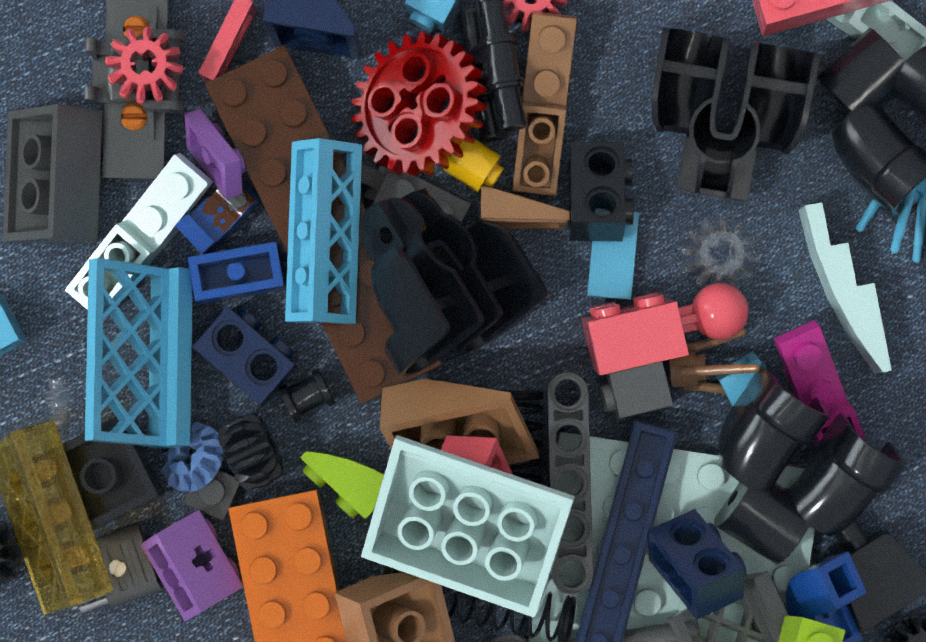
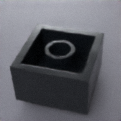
(111, 477)

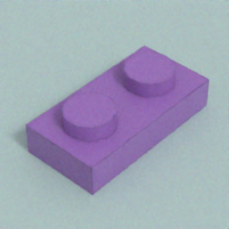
(214, 154)

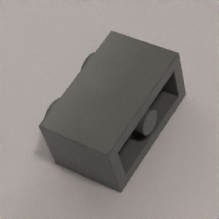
(635, 391)

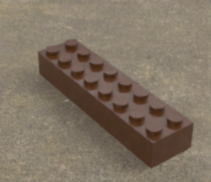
(264, 113)

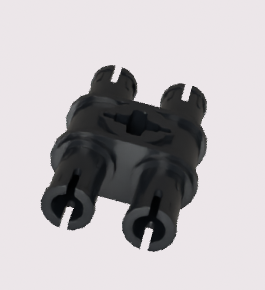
(488, 40)

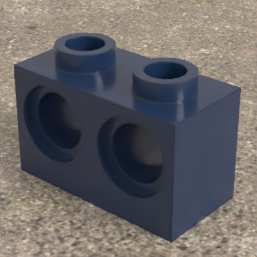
(239, 364)
(697, 563)

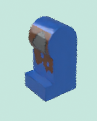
(217, 218)

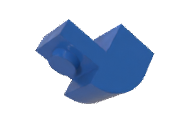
(825, 591)

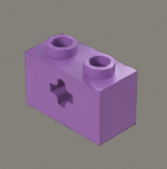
(172, 557)

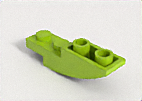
(353, 481)

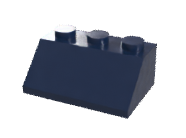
(312, 27)

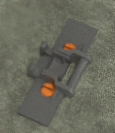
(132, 132)

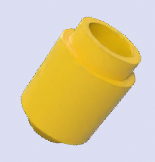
(476, 167)

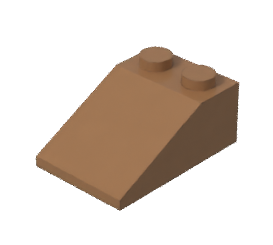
(433, 408)

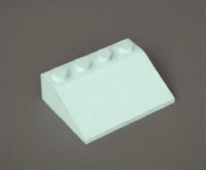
(467, 526)

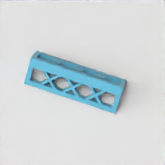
(315, 231)

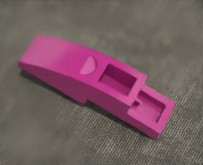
(813, 374)

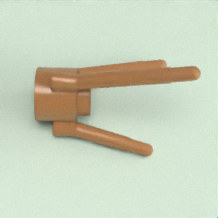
(692, 370)

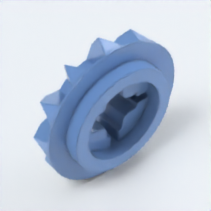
(204, 463)

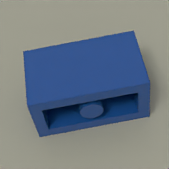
(237, 273)

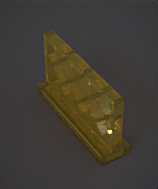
(62, 525)

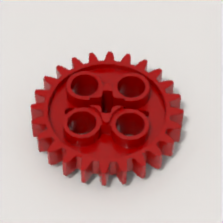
(419, 104)

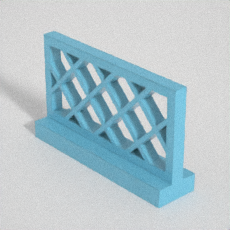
(165, 357)

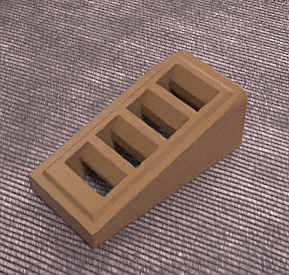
(520, 212)

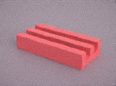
(228, 40)

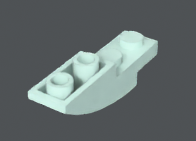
(148, 224)

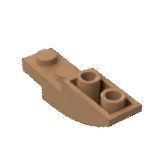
(544, 103)

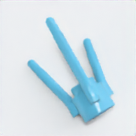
(918, 195)

